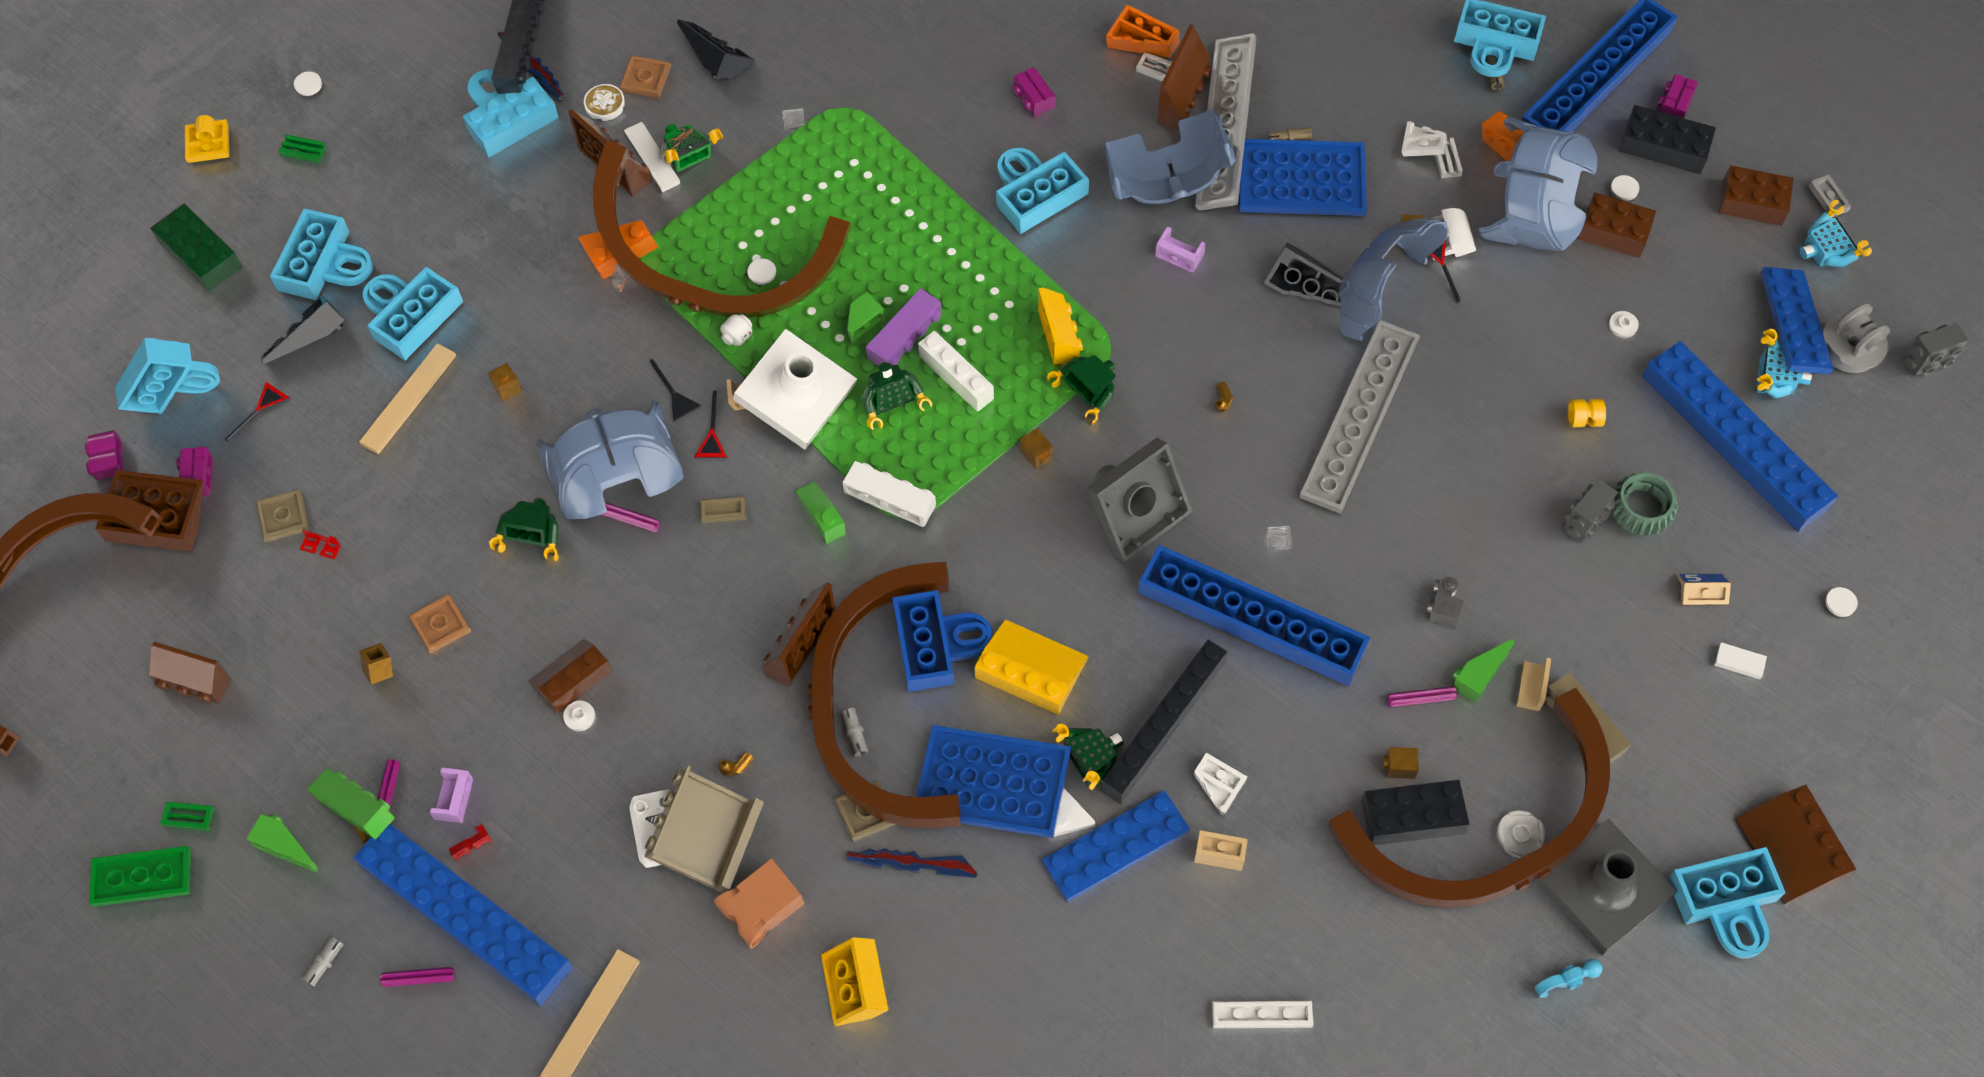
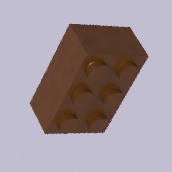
(1756, 195)
(1617, 225)

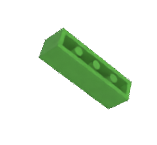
(351, 803)

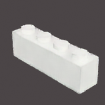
(956, 371)
(889, 493)

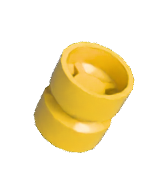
(1590, 412)

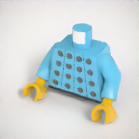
(1830, 242)
(1773, 370)

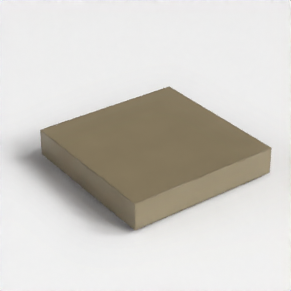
(282, 515)
(857, 821)

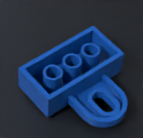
(932, 641)

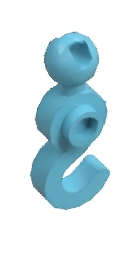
(1570, 977)

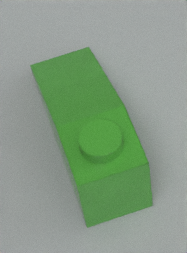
(821, 512)
(1479, 671)
(274, 838)

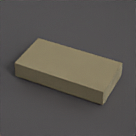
(723, 509)

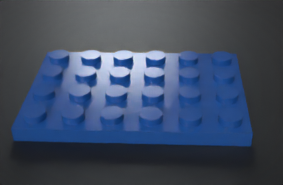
(1303, 177)
(997, 778)

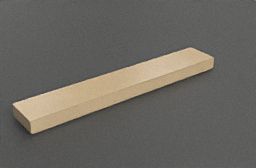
(407, 399)
(591, 1016)

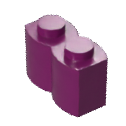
(104, 454)

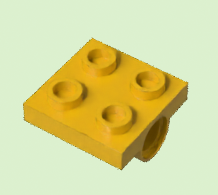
(206, 139)

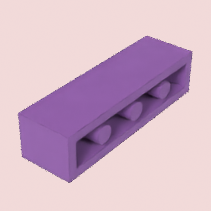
(904, 329)

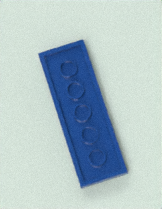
(1796, 320)
(1115, 846)

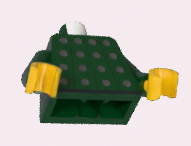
(1089, 379)
(890, 389)
(528, 524)
(1090, 751)

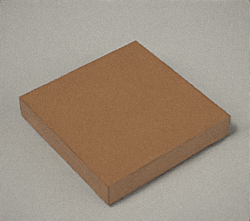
(645, 76)
(439, 623)

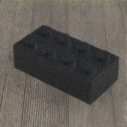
(1667, 139)
(1415, 812)

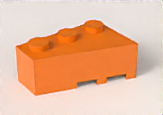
(1142, 33)
(1499, 137)
(635, 236)

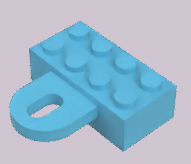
(1499, 33)
(507, 116)
(1040, 189)
(317, 255)
(411, 312)
(159, 372)
(1728, 894)

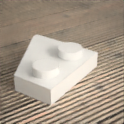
(1423, 141)
(1219, 782)
(1072, 816)

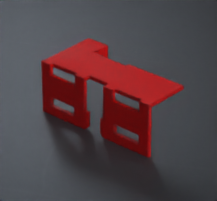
(329, 540)
(467, 845)

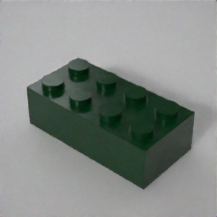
(196, 247)

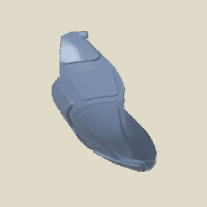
(1195, 162)
(1538, 208)
(1366, 278)
(582, 468)

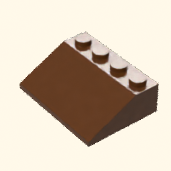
(1183, 80)
(591, 142)
(171, 497)
(800, 637)
(1798, 841)

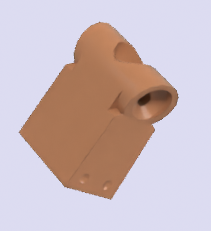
(760, 902)

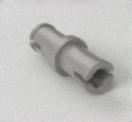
(854, 732)
(322, 961)

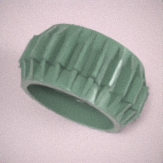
(1656, 486)

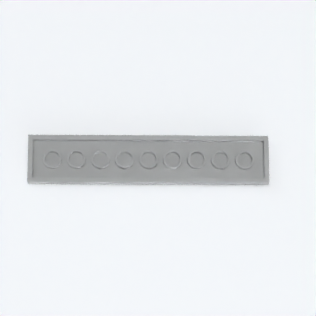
(1230, 97)
(1359, 417)

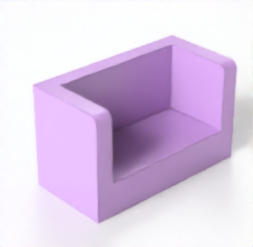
(1179, 252)
(453, 795)

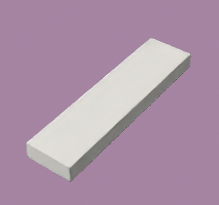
(651, 156)
(1262, 1014)

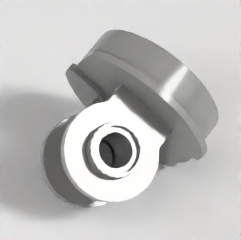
(1855, 340)

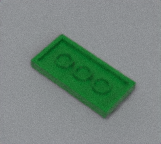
(140, 876)

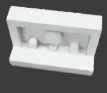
(1459, 236)

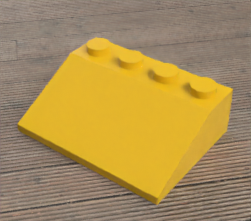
(1030, 666)

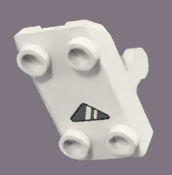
(643, 812)

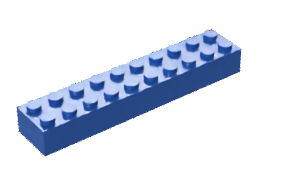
(1603, 67)
(1739, 436)
(1253, 615)
(464, 914)

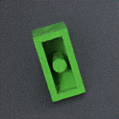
(863, 316)

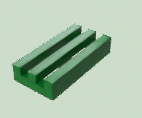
(303, 145)
(209, 810)

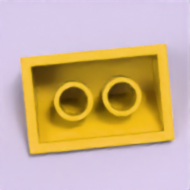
(1058, 326)
(854, 981)

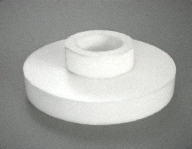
(307, 83)
(1624, 187)
(761, 271)
(1623, 324)
(1841, 602)
(579, 715)

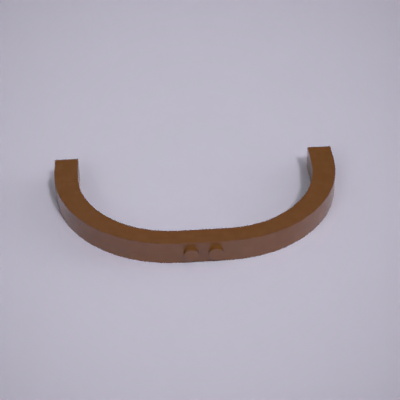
(786, 295)
(56, 517)
(875, 593)
(1518, 875)

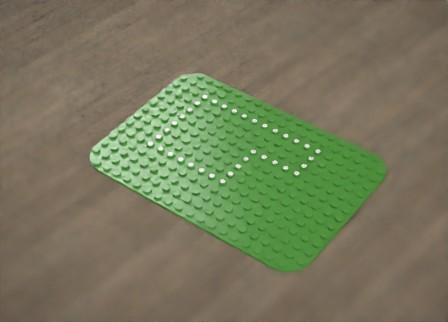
(902, 238)

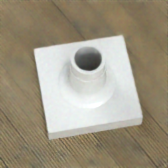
(791, 403)

